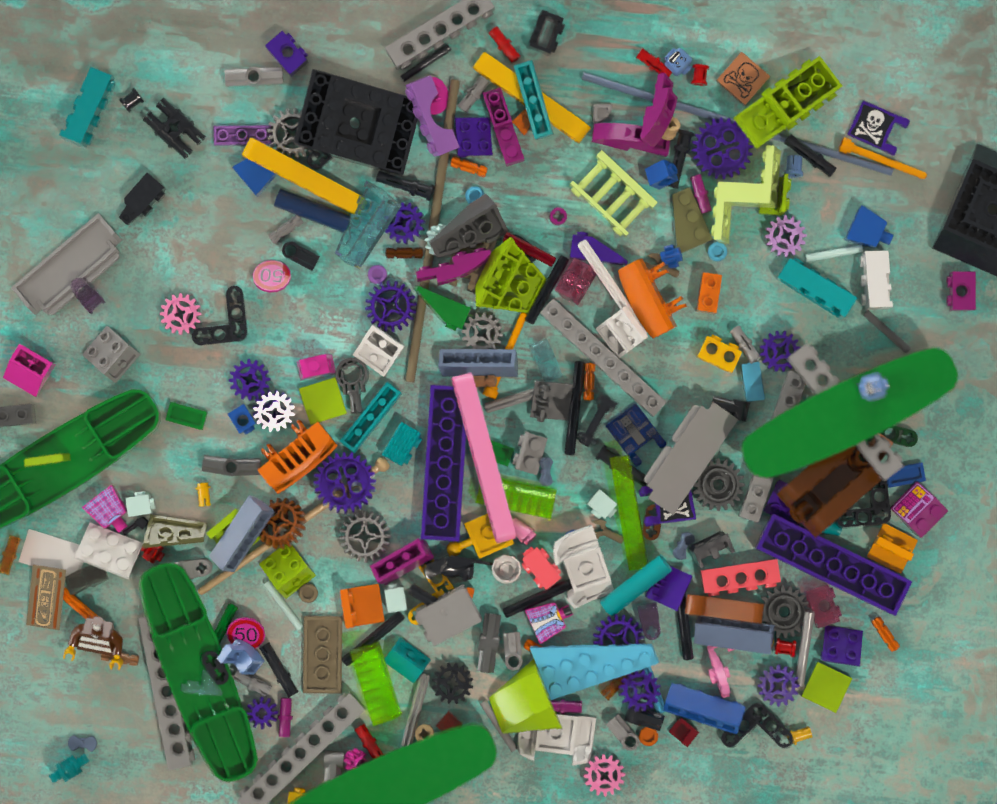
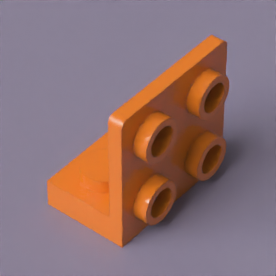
(362, 605)

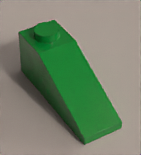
(447, 310)

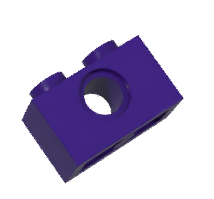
(290, 64)

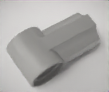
(512, 647)
(622, 731)
(333, 764)

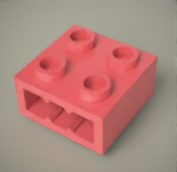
(536, 561)

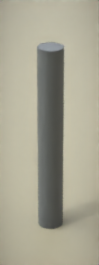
(888, 332)

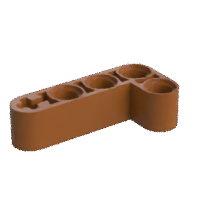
(724, 608)

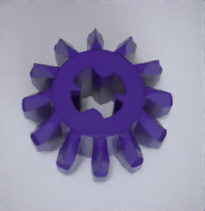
(257, 707)

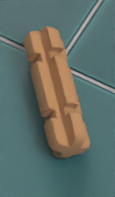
(482, 381)
(132, 660)

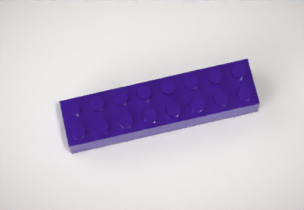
(443, 467)
(833, 564)

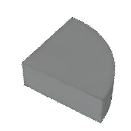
(601, 112)

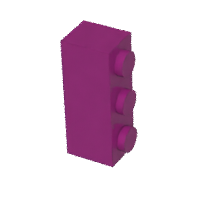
(402, 561)

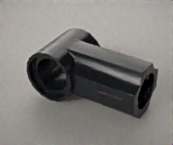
(302, 256)
(737, 408)
(647, 718)

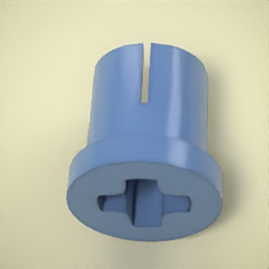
(794, 166)

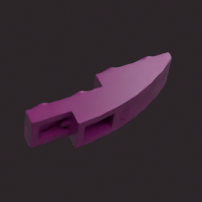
(660, 114)
(503, 127)
(626, 136)
(462, 266)

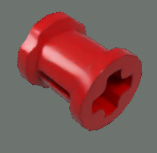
(699, 75)
(785, 647)

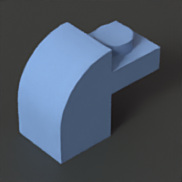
(242, 656)

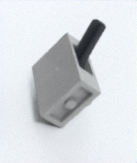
(446, 614)

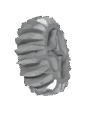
(280, 122)
(381, 535)

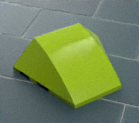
(509, 280)
(524, 703)

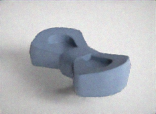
(545, 478)
(680, 551)
(89, 743)

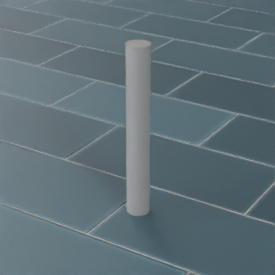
(506, 737)

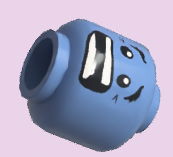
(678, 62)
(873, 387)

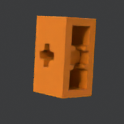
(709, 293)

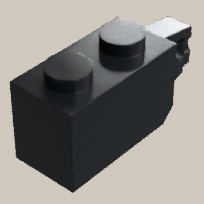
(141, 199)

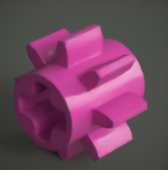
(354, 758)

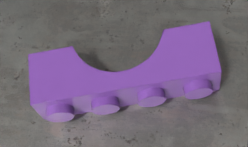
(422, 94)

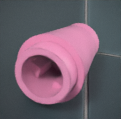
(523, 532)

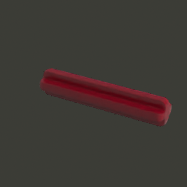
(532, 250)

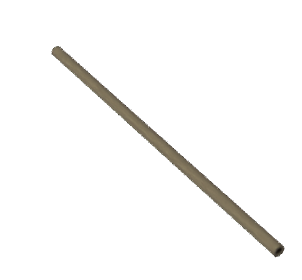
(434, 220)

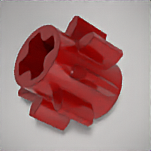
(153, 553)

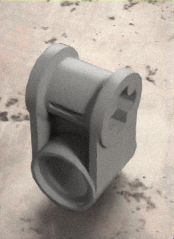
(191, 567)

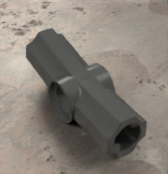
(219, 466)
(489, 643)

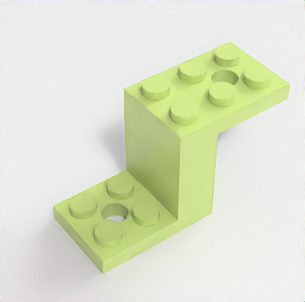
(746, 194)

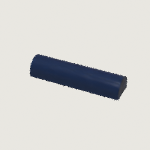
(312, 210)

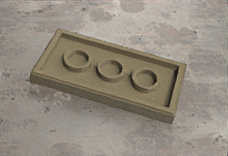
(322, 654)

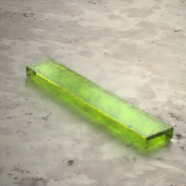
(628, 512)

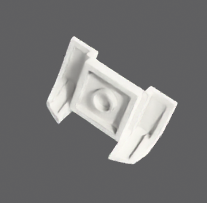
(584, 566)
(574, 739)

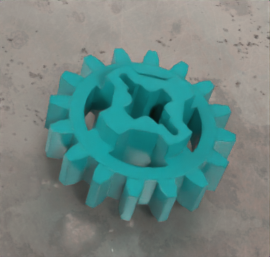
(68, 768)

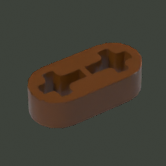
(656, 527)

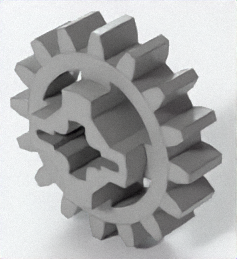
(489, 327)

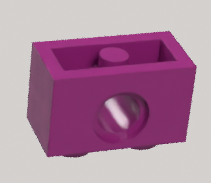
(967, 280)

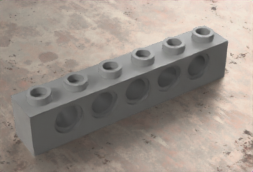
(428, 29)

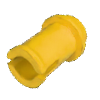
(203, 492)
(801, 734)

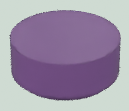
(377, 274)

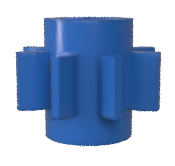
(671, 256)

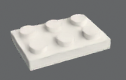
(109, 550)

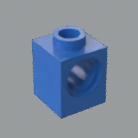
(661, 174)
(236, 413)

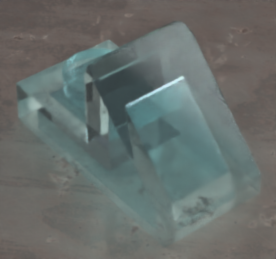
(207, 686)

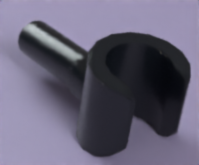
(141, 522)

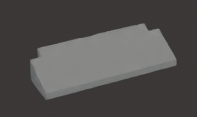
(81, 256)
(695, 446)

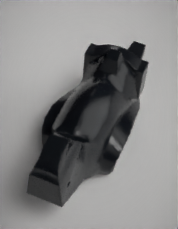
(452, 567)

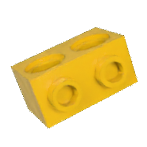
(718, 358)

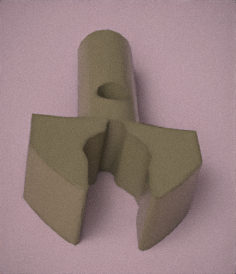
(673, 272)
(606, 532)

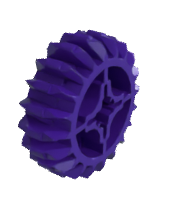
(399, 291)
(603, 631)

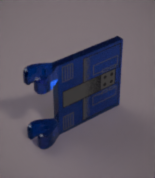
(633, 431)

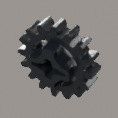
(461, 684)

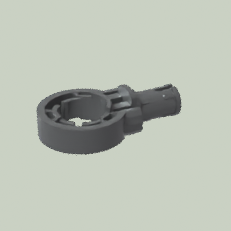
(354, 395)

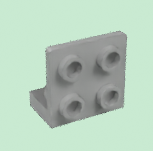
(111, 354)
(530, 454)

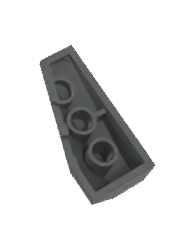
(473, 225)

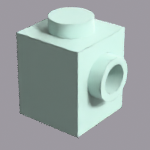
(140, 504)
(602, 505)
(395, 598)

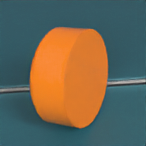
(648, 736)

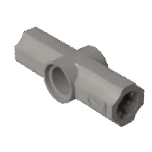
(267, 76)

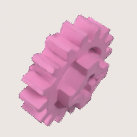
(192, 309)
(610, 768)

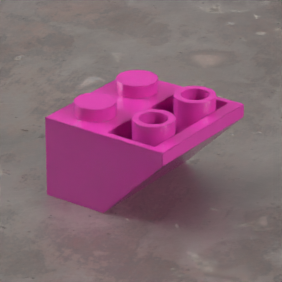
(28, 370)

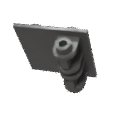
(551, 400)

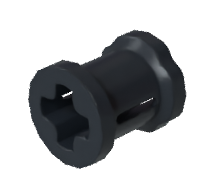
(131, 100)

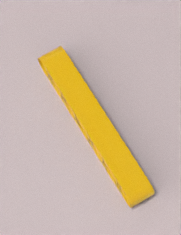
(507, 80)
(301, 175)

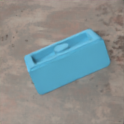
(752, 382)

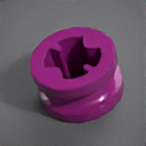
(554, 221)

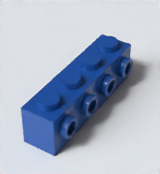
(704, 708)

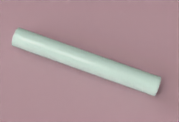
(834, 253)
(283, 605)

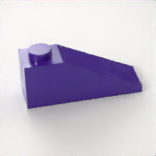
(604, 253)

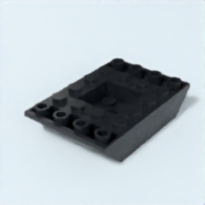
(383, 115)
(968, 227)

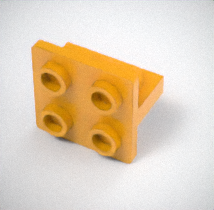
(892, 548)

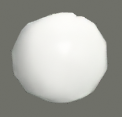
(506, 569)

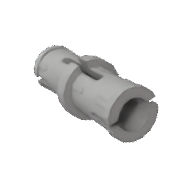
(473, 94)
(745, 344)
(253, 683)

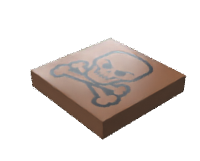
(743, 78)

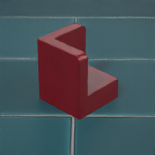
(683, 732)

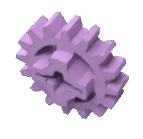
(782, 228)

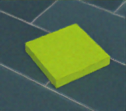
(323, 401)
(47, 459)
(826, 687)

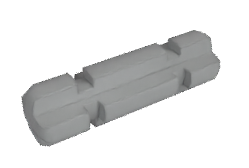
(285, 229)

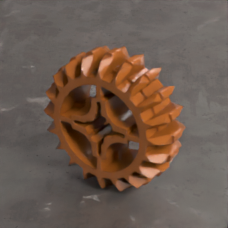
(279, 539)

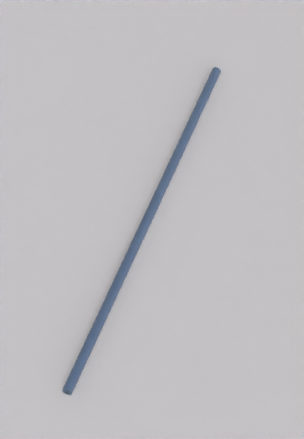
(710, 115)

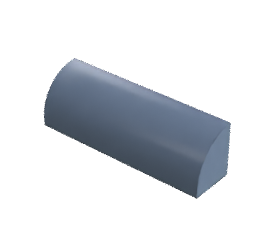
(478, 362)
(241, 534)
(734, 634)

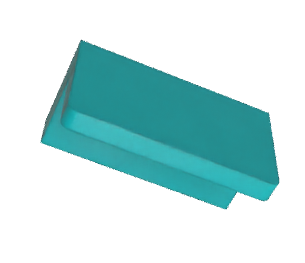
(407, 660)

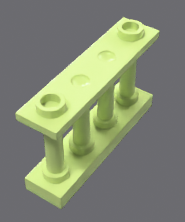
(631, 188)

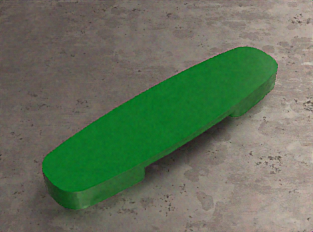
(843, 418)
(92, 440)
(180, 638)
(412, 772)

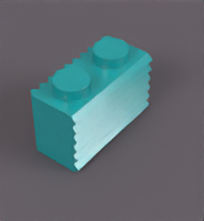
(402, 444)

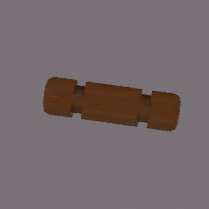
(404, 253)

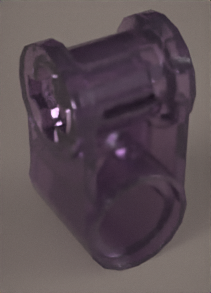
(88, 296)
(649, 617)

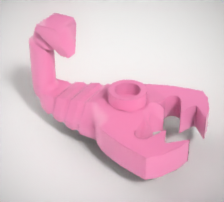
(718, 673)

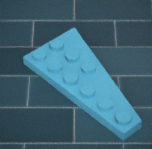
(583, 666)

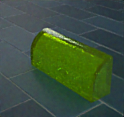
(526, 498)
(376, 683)

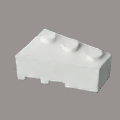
(875, 280)

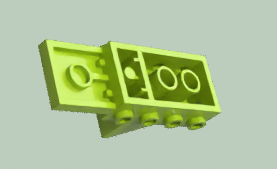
(789, 101)

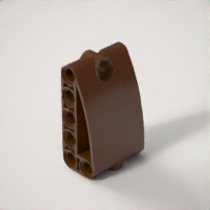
(828, 489)

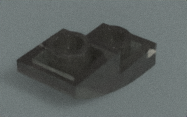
(85, 578)

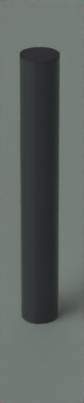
(425, 63)

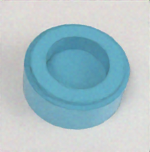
(717, 251)

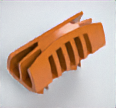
(646, 298)
(298, 457)

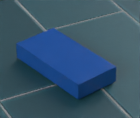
(907, 475)

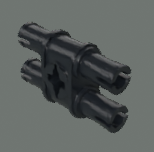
(175, 118)

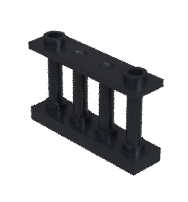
(605, 405)

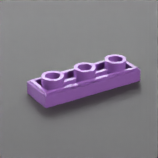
(230, 135)

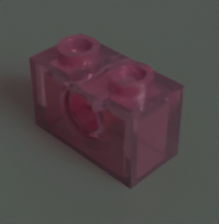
(575, 281)
(814, 597)

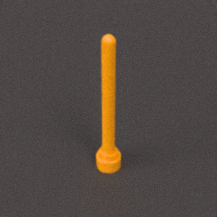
(847, 147)
(491, 392)

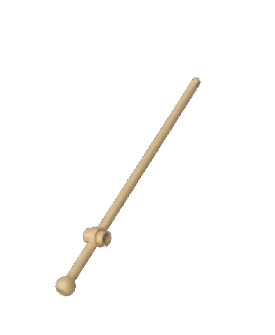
(380, 465)

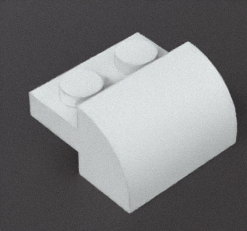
(622, 332)
(378, 350)

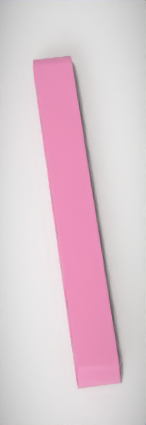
(483, 458)

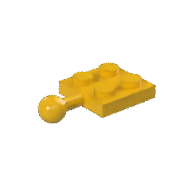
(480, 537)

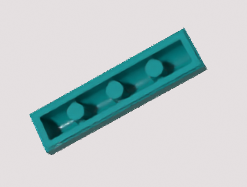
(533, 100)
(370, 417)
(635, 585)

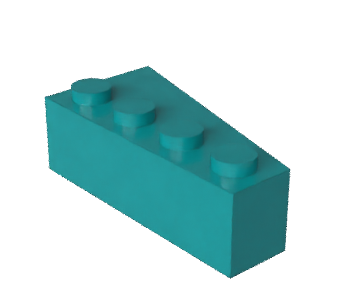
(88, 108)
(816, 288)

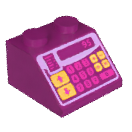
(918, 509)

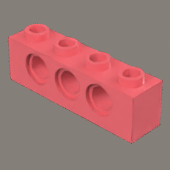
(769, 567)

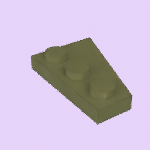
(689, 223)
(173, 531)

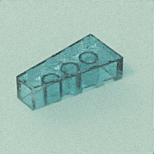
(367, 225)

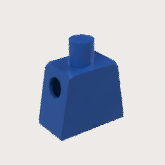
(254, 175)
(868, 229)

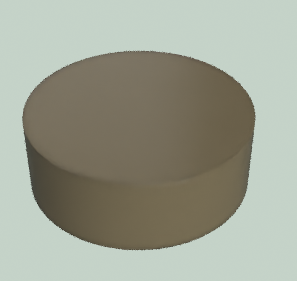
(308, 593)

